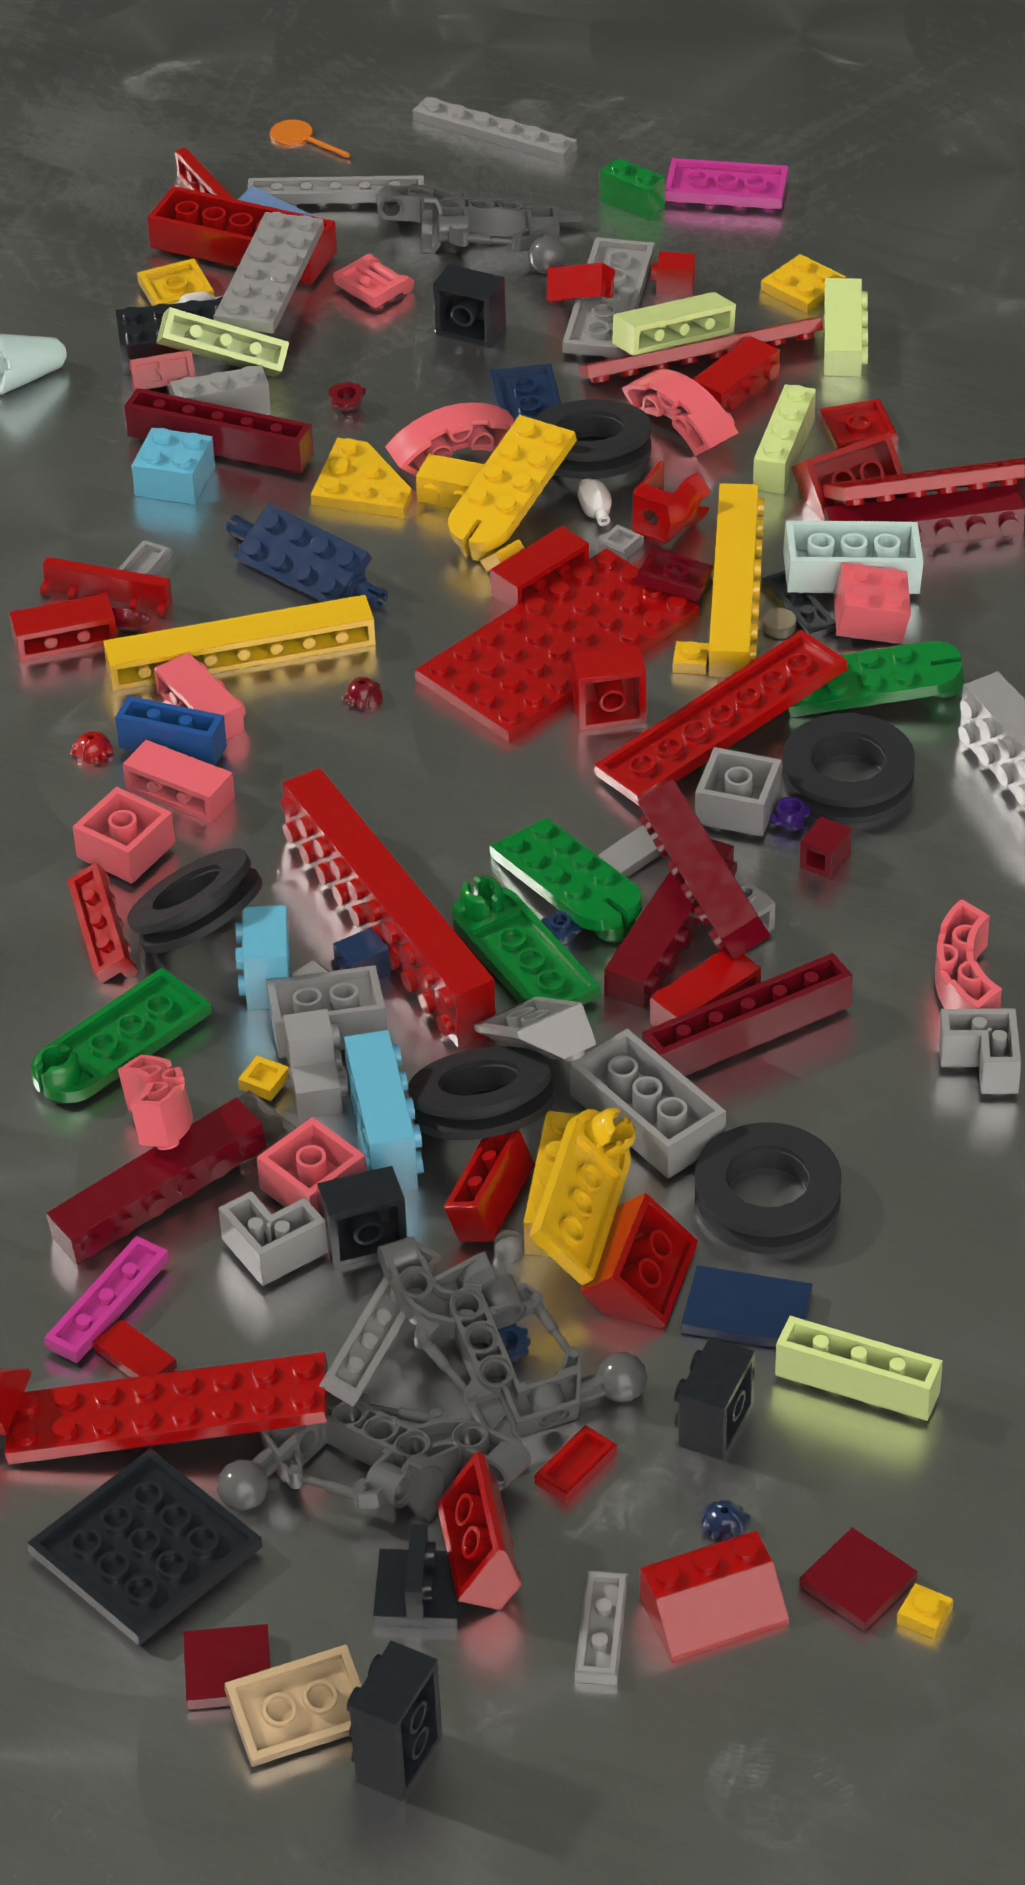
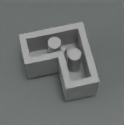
(984, 1041)
(314, 1064)
(272, 1242)

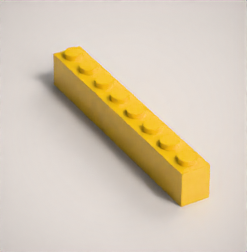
(734, 579)
(244, 640)

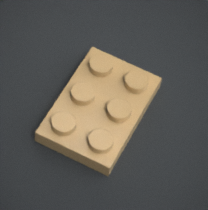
(294, 1704)

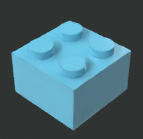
(173, 466)
(263, 952)

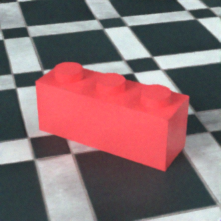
(191, 686)
(179, 781)

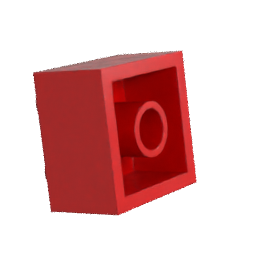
(608, 687)

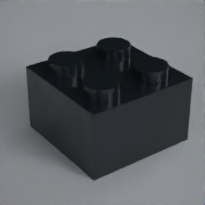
(469, 305)
(362, 1214)
(715, 1398)

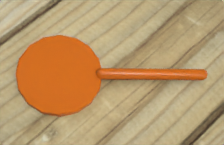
(298, 132)

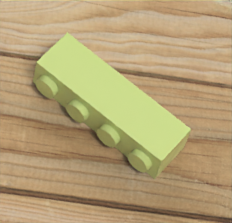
(673, 323)
(845, 327)
(222, 341)
(784, 438)
(858, 1367)

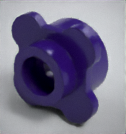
(790, 813)

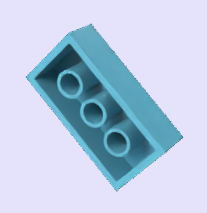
(381, 1107)

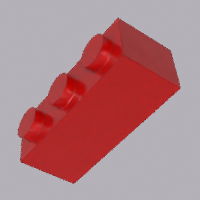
(741, 373)
(537, 566)
(62, 627)
(703, 985)
(489, 1187)

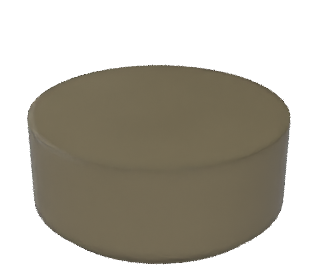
(779, 623)

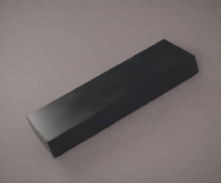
(809, 613)

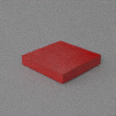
(856, 422)

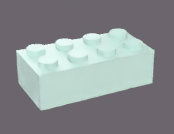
(818, 548)

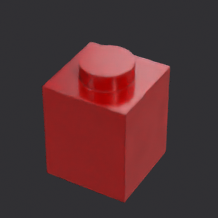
(674, 273)

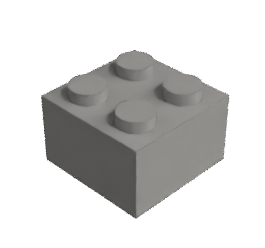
(738, 791)

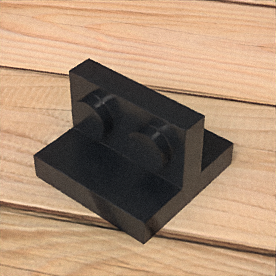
(415, 1586)

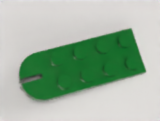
(889, 677)
(571, 878)
(518, 945)
(127, 1027)

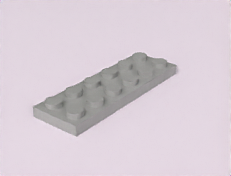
(269, 272)
(592, 318)

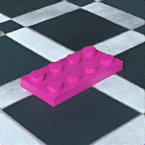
(726, 183)

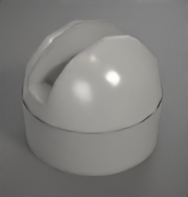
(509, 1245)

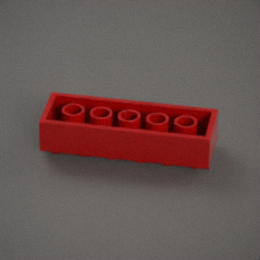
(222, 229)

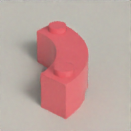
(688, 404)
(448, 430)
(957, 973)
(157, 1100)

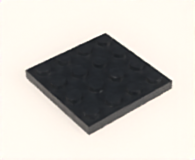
(144, 1546)

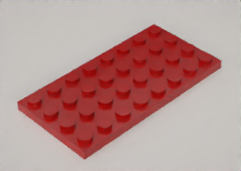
(521, 661)

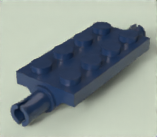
(304, 557)

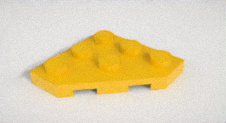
(360, 481)

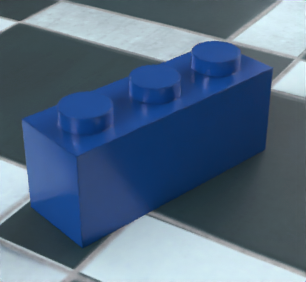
(172, 726)

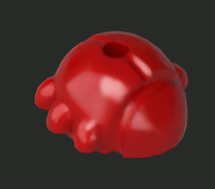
(92, 747)

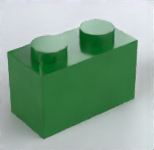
(632, 188)

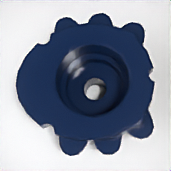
(516, 1340)
(723, 1520)

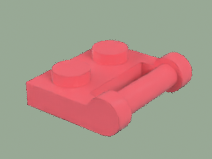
(372, 281)

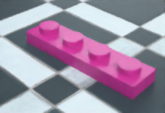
(106, 1299)

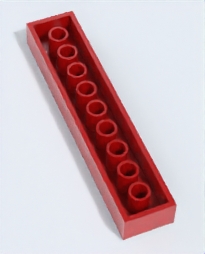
(384, 897)

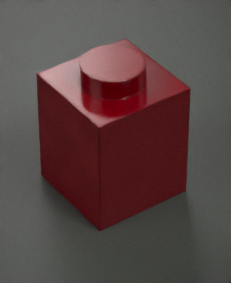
(825, 847)

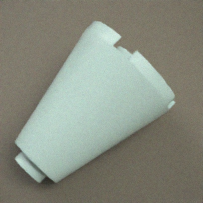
(27, 359)

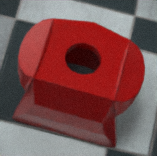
(673, 510)

